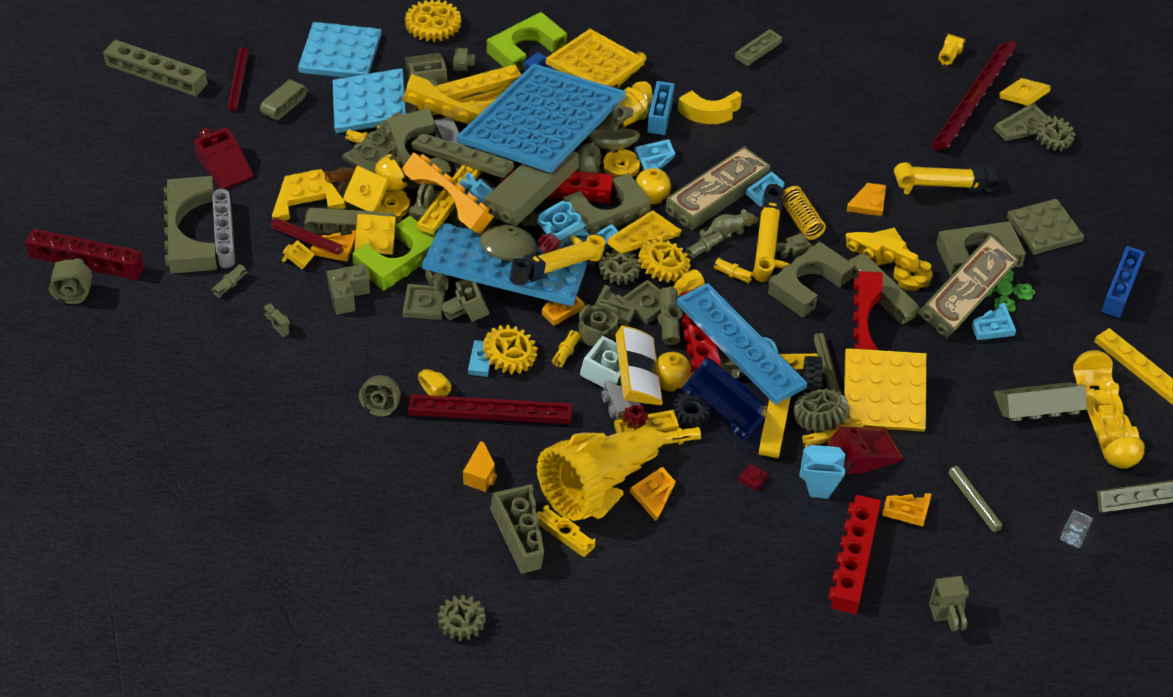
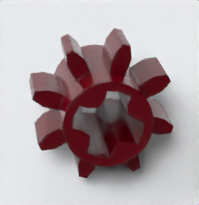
(549, 243)
(635, 416)

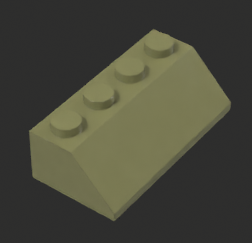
(1041, 400)

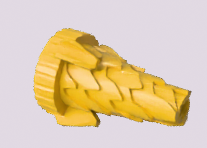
(581, 472)

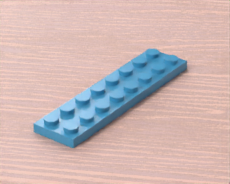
(741, 344)

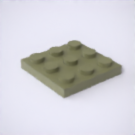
(1045, 226)

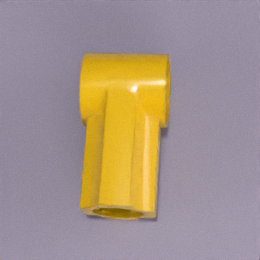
(952, 46)

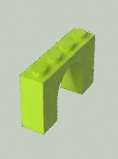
(536, 28)
(387, 271)

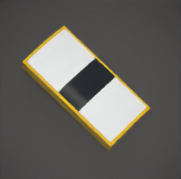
(638, 366)

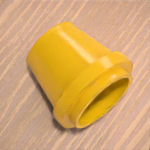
(638, 103)

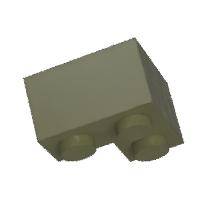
(346, 284)

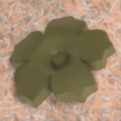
(530, 220)

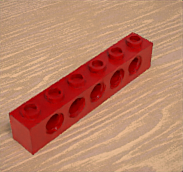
(593, 186)
(699, 343)
(855, 554)

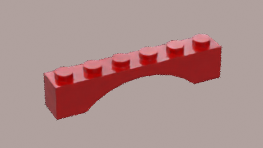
(869, 291)

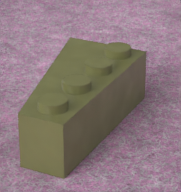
(518, 523)

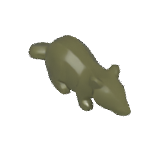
(729, 224)

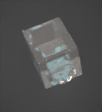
(1076, 528)

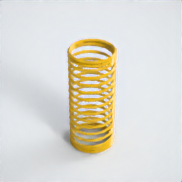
(810, 223)

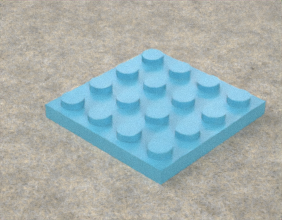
(339, 50)
(367, 99)

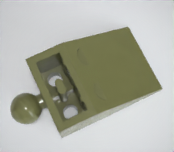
(428, 67)

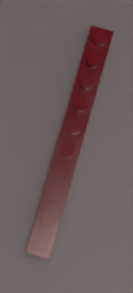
(973, 96)

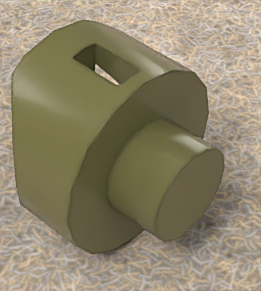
(463, 60)

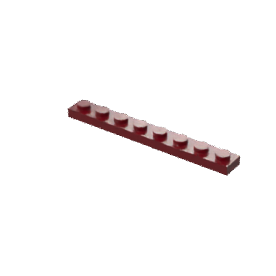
(490, 409)

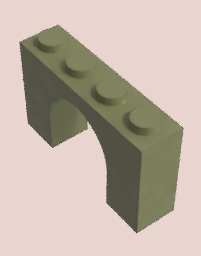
(406, 127)
(633, 205)
(953, 243)
(817, 260)

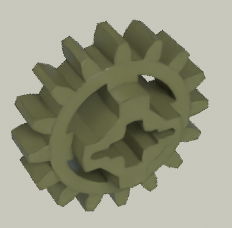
(1054, 133)
(619, 267)
(461, 617)

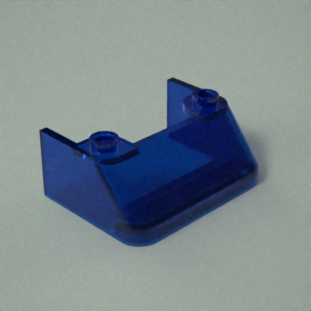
(726, 396)

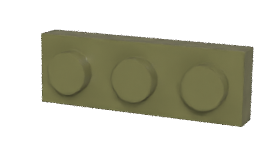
(758, 47)

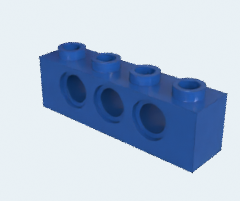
(1123, 281)

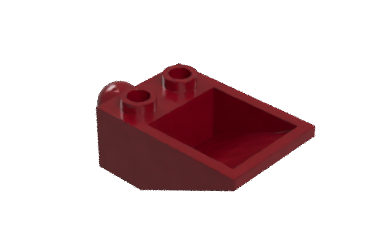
(222, 157)
(865, 448)

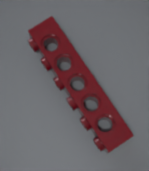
(96, 255)

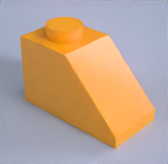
(480, 469)

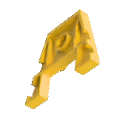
(305, 188)

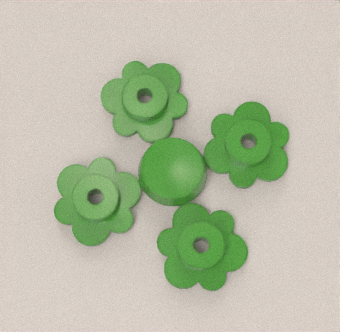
(1005, 288)

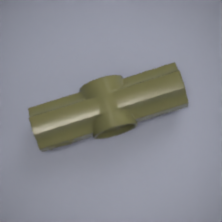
(669, 316)

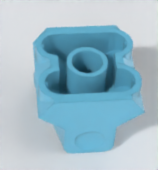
(563, 223)
(822, 469)

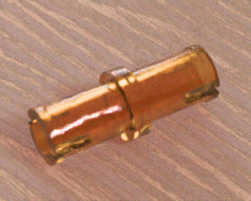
(341, 174)

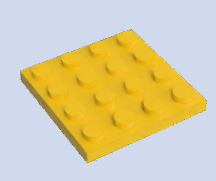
(595, 59)
(886, 389)

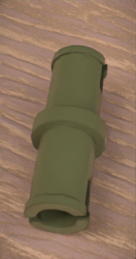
(704, 244)
(229, 281)

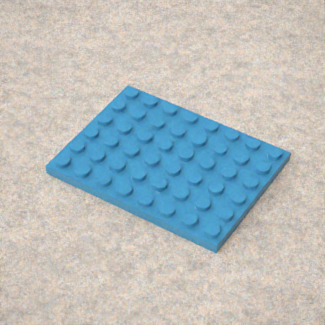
(541, 117)

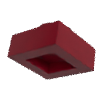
(753, 477)

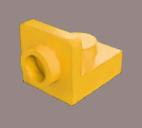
(298, 254)

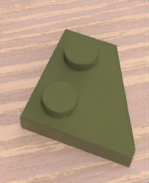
(624, 310)

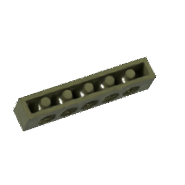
(155, 67)

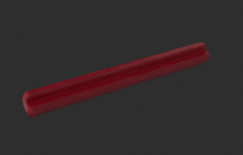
(238, 79)
(307, 236)

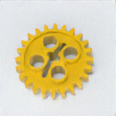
(433, 20)

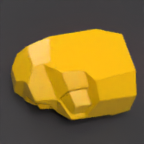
(645, 89)
(689, 282)
(434, 383)

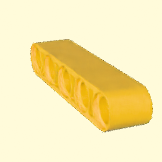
(774, 428)

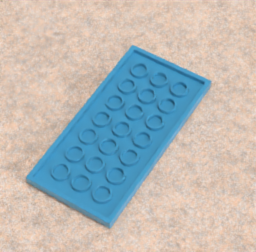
(460, 255)

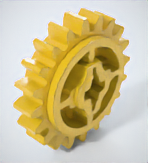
(663, 260)
(509, 349)

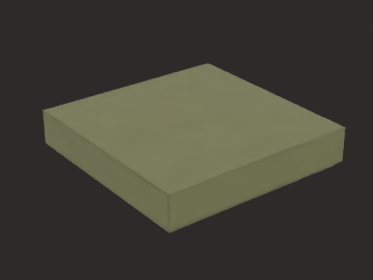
(646, 301)
(424, 302)

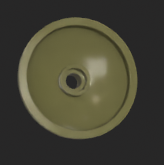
(613, 139)
(507, 242)

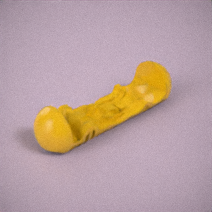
(1112, 427)

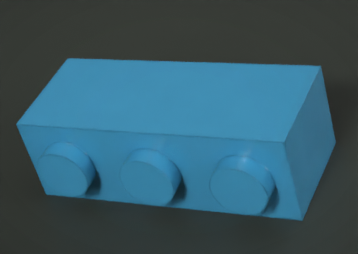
(660, 108)

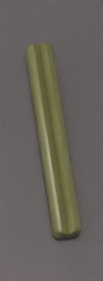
(828, 368)
(975, 498)

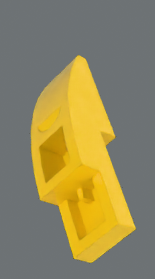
(879, 246)

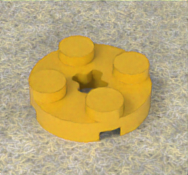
(613, 161)
(401, 203)
(922, 276)

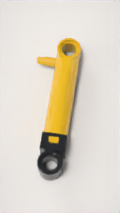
(973, 178)
(767, 236)
(534, 266)

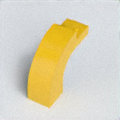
(708, 111)

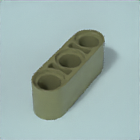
(283, 99)

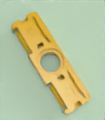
(575, 539)

